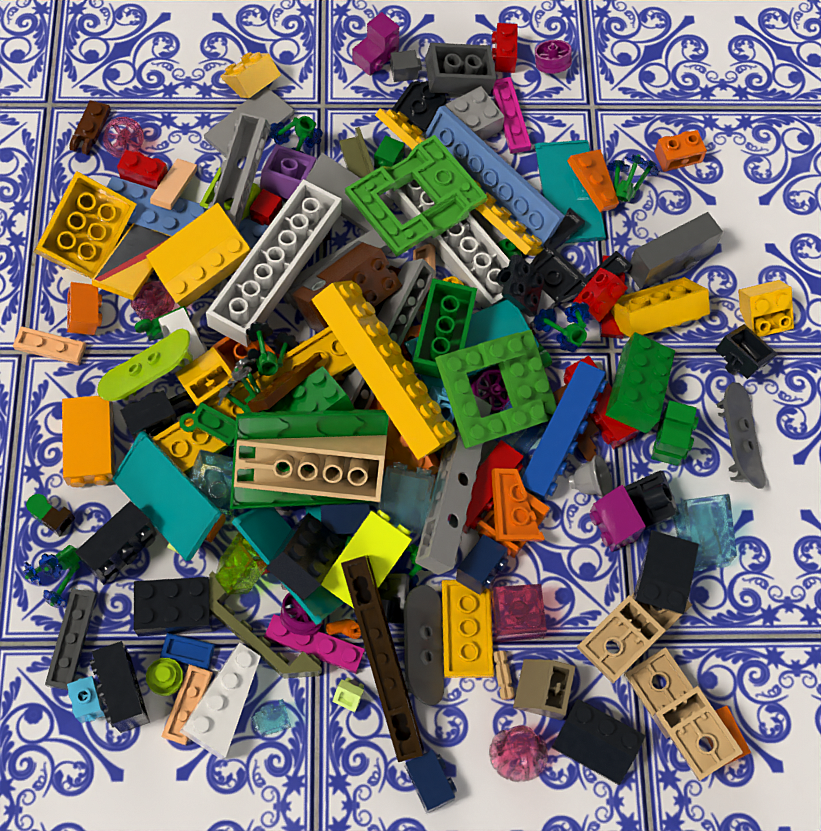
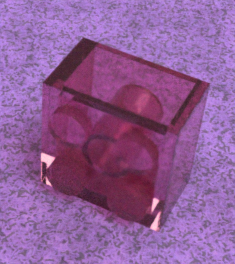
(518, 613)

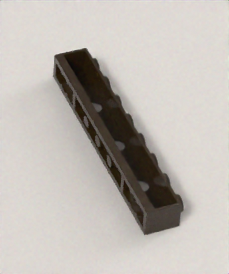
(383, 658)

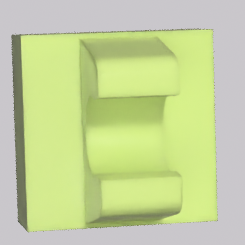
(348, 695)

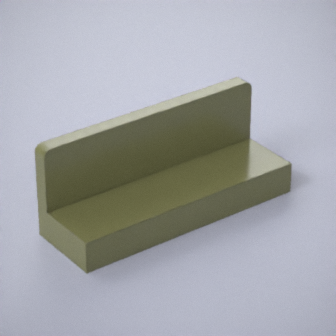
(356, 154)

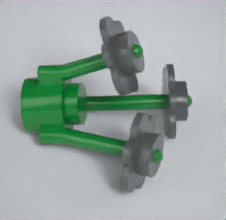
(241, 370)

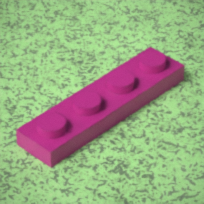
(513, 124)
(319, 644)

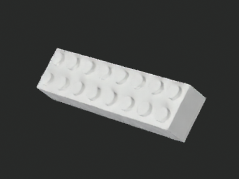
(463, 247)
(274, 262)

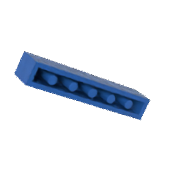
(563, 430)

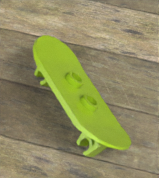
(146, 367)

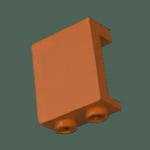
(487, 525)

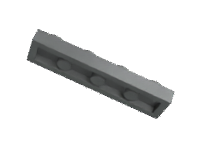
(71, 639)

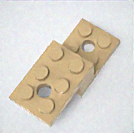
(633, 628)
(683, 714)

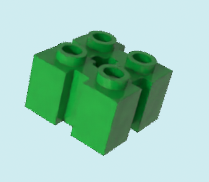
(675, 433)

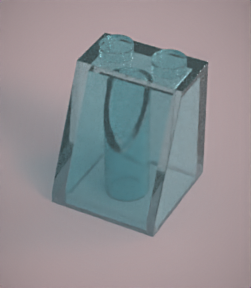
(407, 495)
(711, 526)

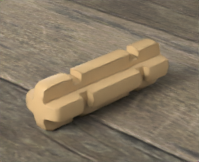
(503, 675)

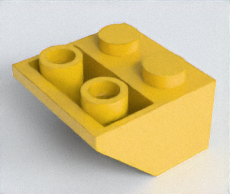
(251, 74)
(767, 307)
(205, 377)

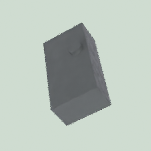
(674, 251)

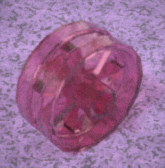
(123, 136)
(151, 301)

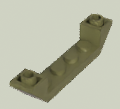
(302, 666)

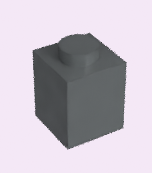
(405, 65)

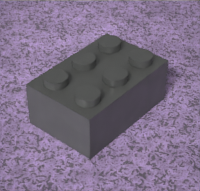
(459, 68)

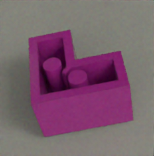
(378, 45)

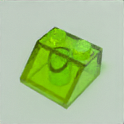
(239, 567)

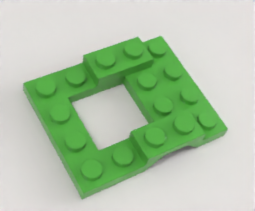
(438, 176)
(523, 378)

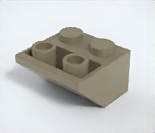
(544, 687)

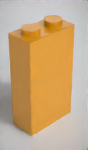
(88, 441)

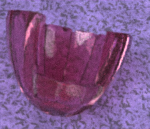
(518, 754)

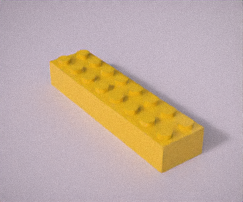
(384, 368)

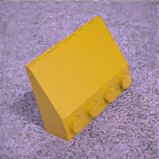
(85, 226)
(199, 256)

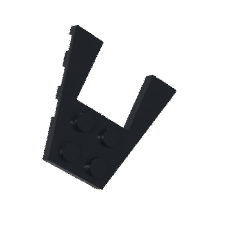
(561, 279)

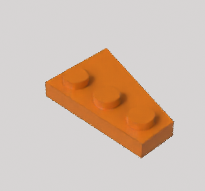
(595, 178)
(511, 508)

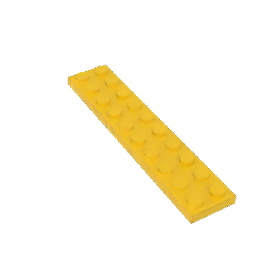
(490, 210)
(185, 446)

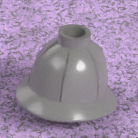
(592, 477)

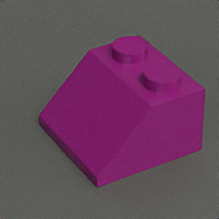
(617, 519)

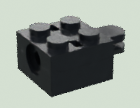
(155, 413)

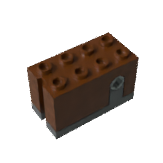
(358, 263)

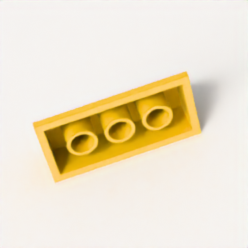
(661, 307)

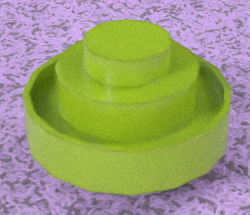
(164, 676)

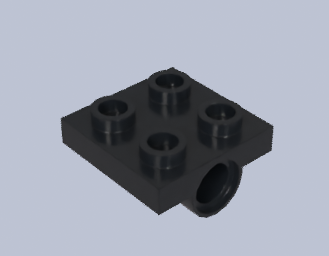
(521, 285)
(653, 499)
(394, 595)

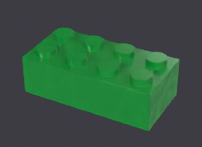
(443, 324)
(640, 383)
(315, 394)

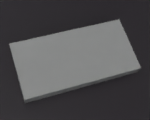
(262, 104)
(334, 179)

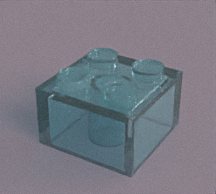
(214, 478)

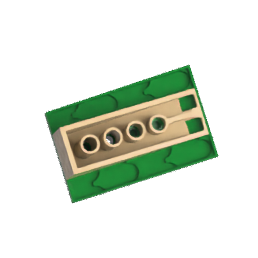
(308, 458)

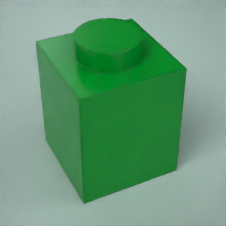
(389, 152)

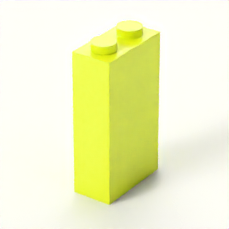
(378, 540)

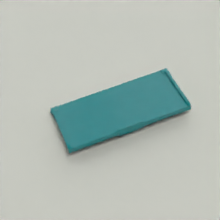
(565, 190)
(484, 326)
(166, 496)
(265, 533)

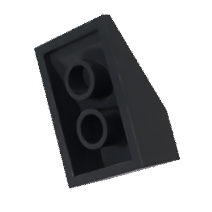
(666, 572)

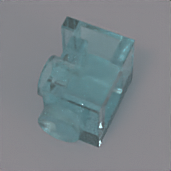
(271, 719)

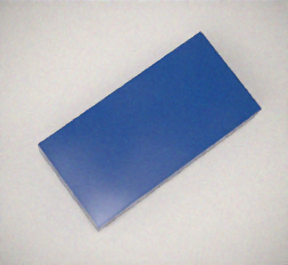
(188, 651)

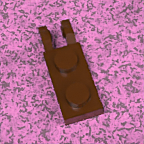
(90, 126)

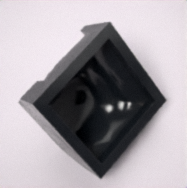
(744, 352)

